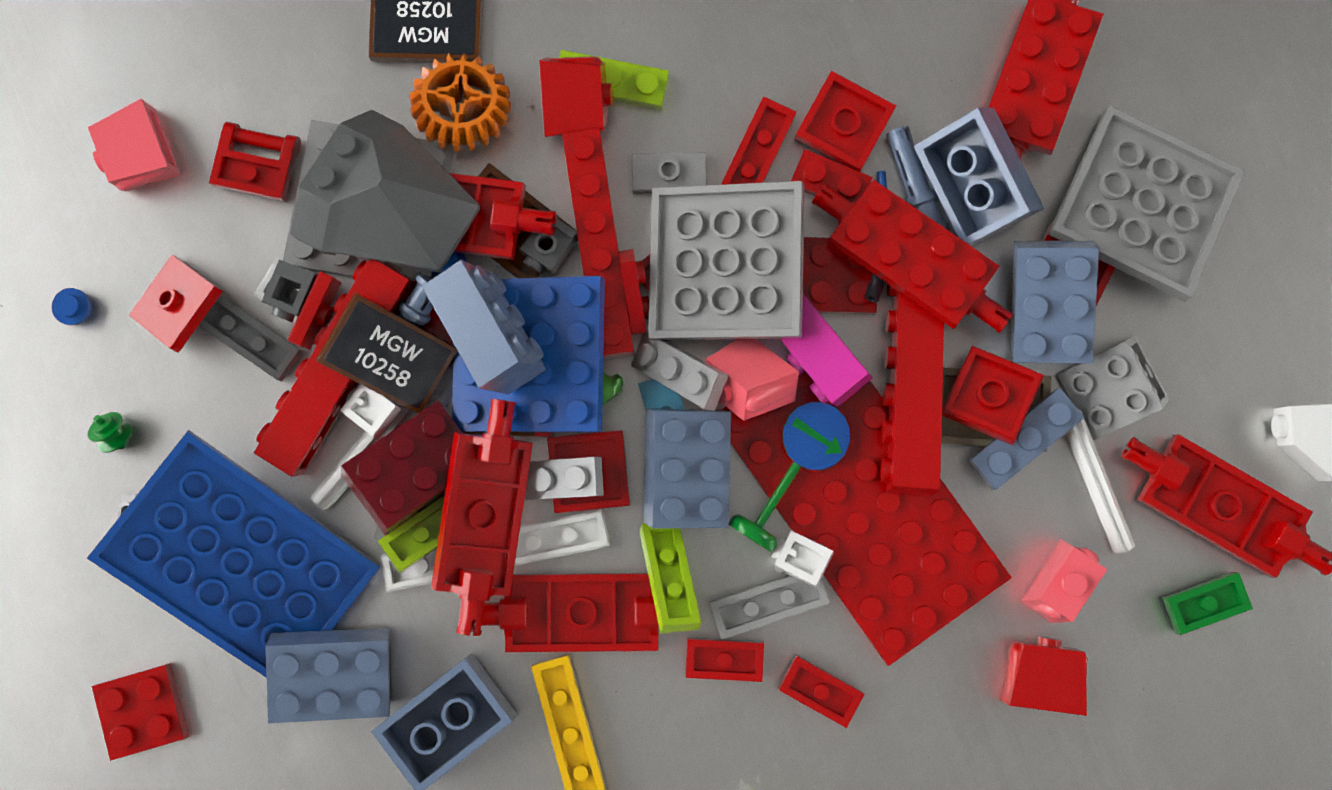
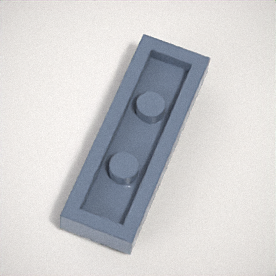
(1040, 429)

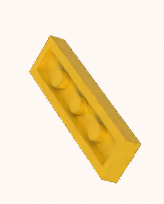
(568, 724)

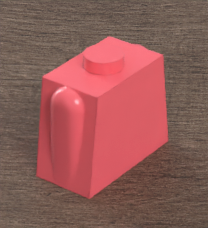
(133, 147)
(756, 378)
(1064, 583)

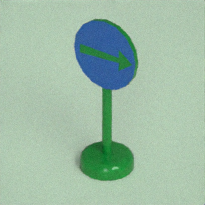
(814, 439)

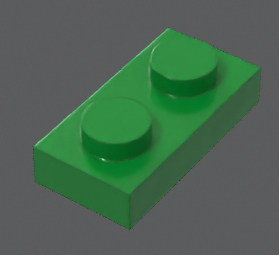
(1207, 603)

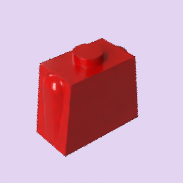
(574, 94)
(1046, 677)

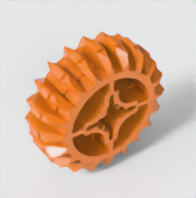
(443, 89)

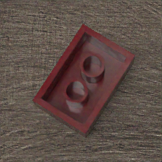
(404, 468)

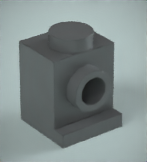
(549, 260)
(282, 283)

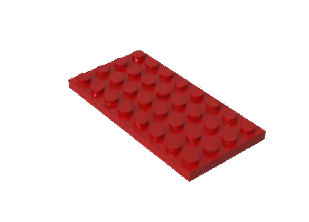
(897, 558)

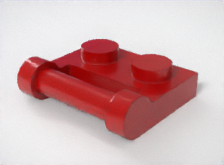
(250, 172)

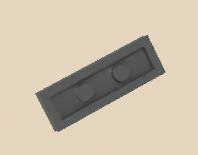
(250, 338)

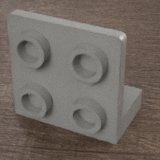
(1115, 388)

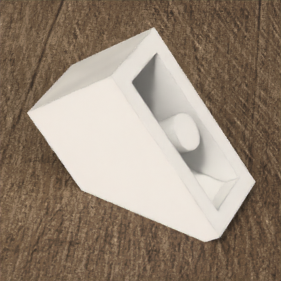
(1306, 437)

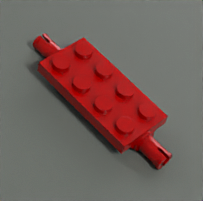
(1043, 72)
(500, 217)
(914, 255)
(1226, 506)
(482, 516)
(577, 613)

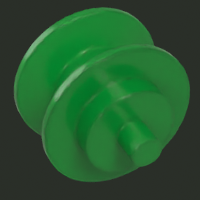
(109, 432)

